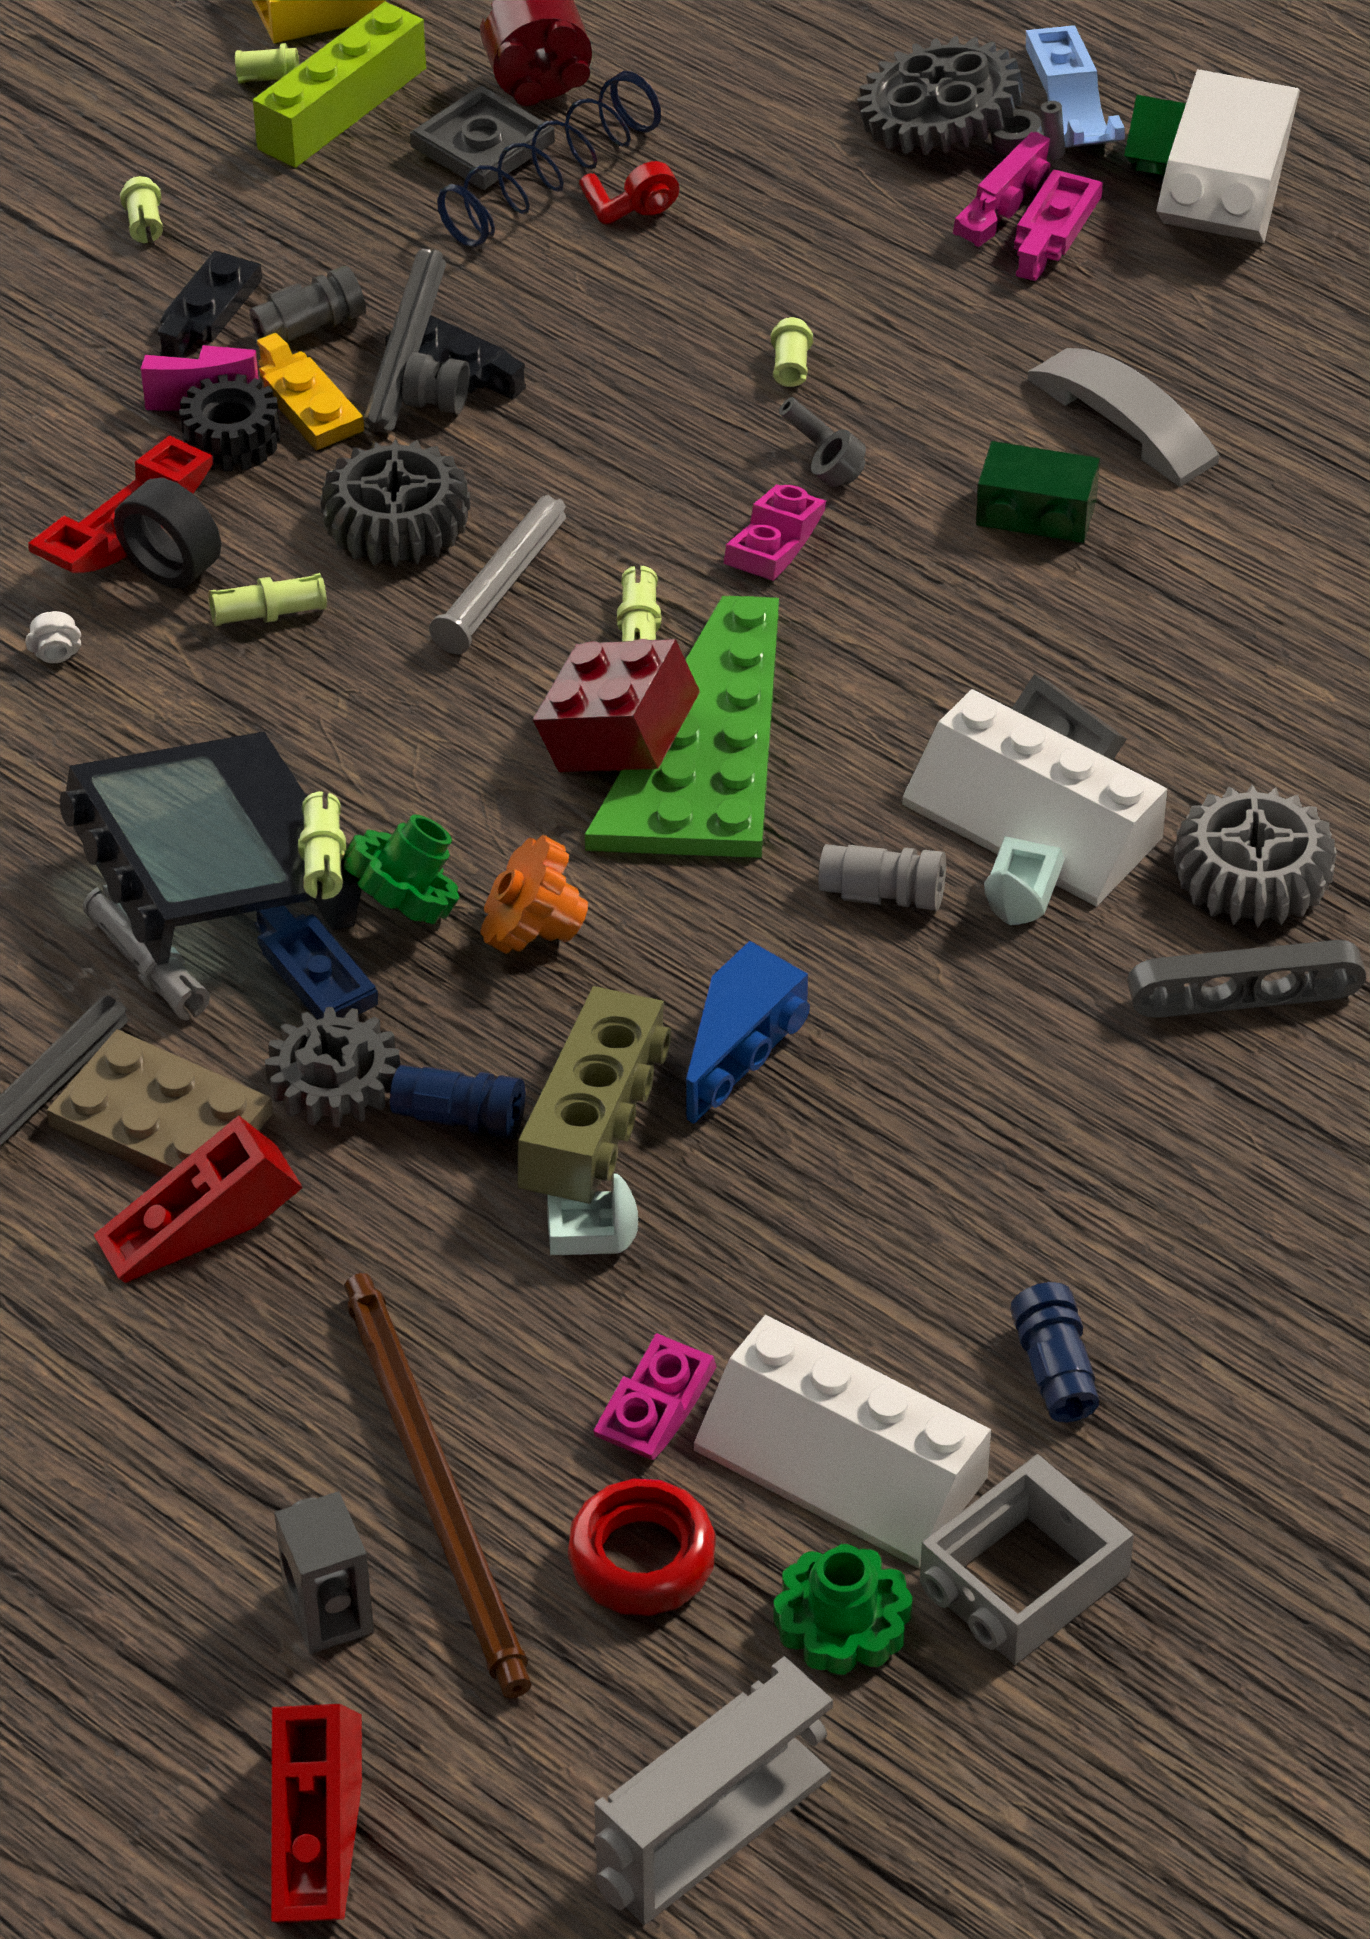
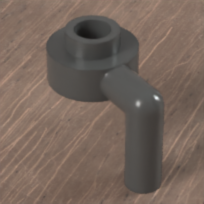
(1024, 123)
(838, 453)

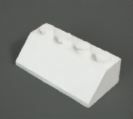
(1014, 778)
(843, 1440)

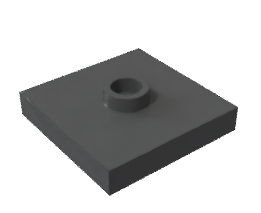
(477, 132)

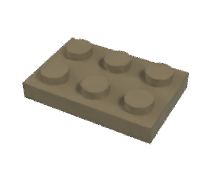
(151, 1104)

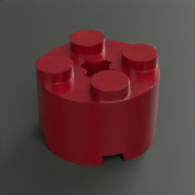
(536, 48)

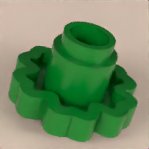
(405, 868)
(842, 1609)

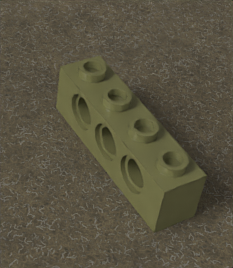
(592, 1095)

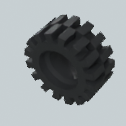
(231, 401)

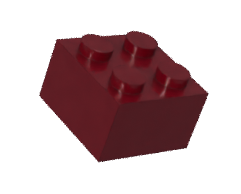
(616, 705)

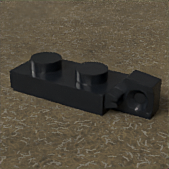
(207, 302)
(488, 363)

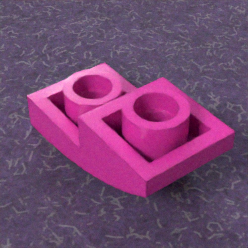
(169, 378)
(776, 533)
(657, 1398)

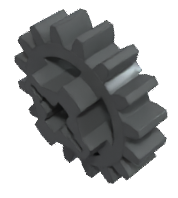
(332, 1066)

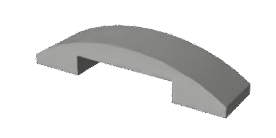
(1135, 404)

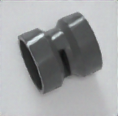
(436, 383)

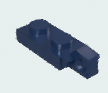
(313, 963)

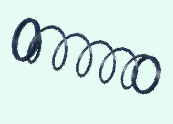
(622, 116)

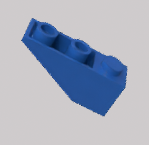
(745, 1014)

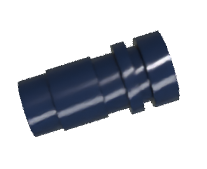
(460, 1099)
(1051, 1335)

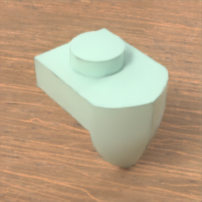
(1023, 880)
(593, 1228)

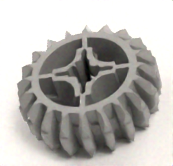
(1255, 855)

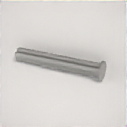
(454, 629)

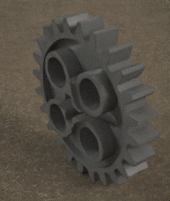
(940, 95)

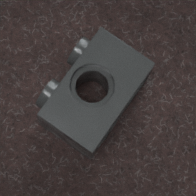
(324, 1571)

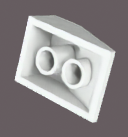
(1228, 156)

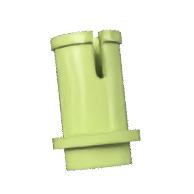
(265, 64)
(141, 201)
(791, 342)

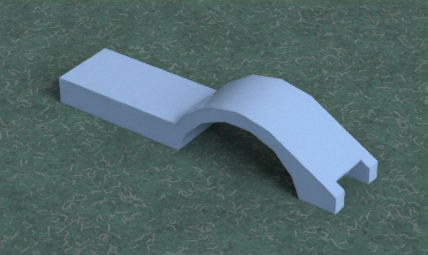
(1072, 81)

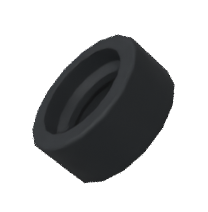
(183, 516)

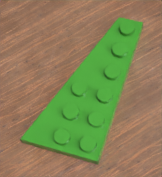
(715, 774)

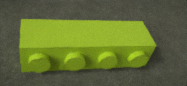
(339, 84)

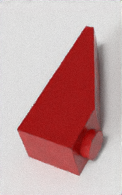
(201, 1202)
(313, 1809)

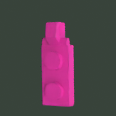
(1004, 189)
(1054, 220)

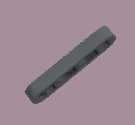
(1332, 966)

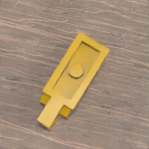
(307, 394)

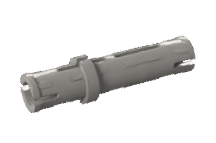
(168, 979)

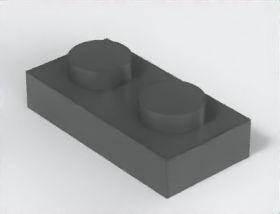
(1061, 713)

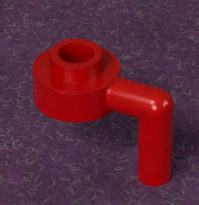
(647, 190)

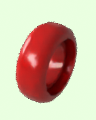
(641, 1592)

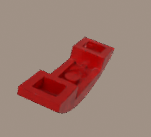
(93, 541)

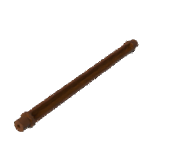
(444, 1503)

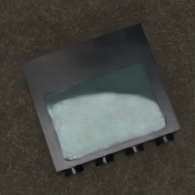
(197, 835)

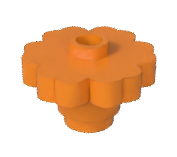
(533, 899)

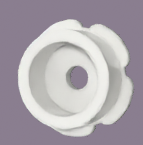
(53, 637)

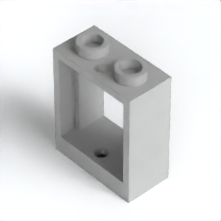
(1063, 1514)

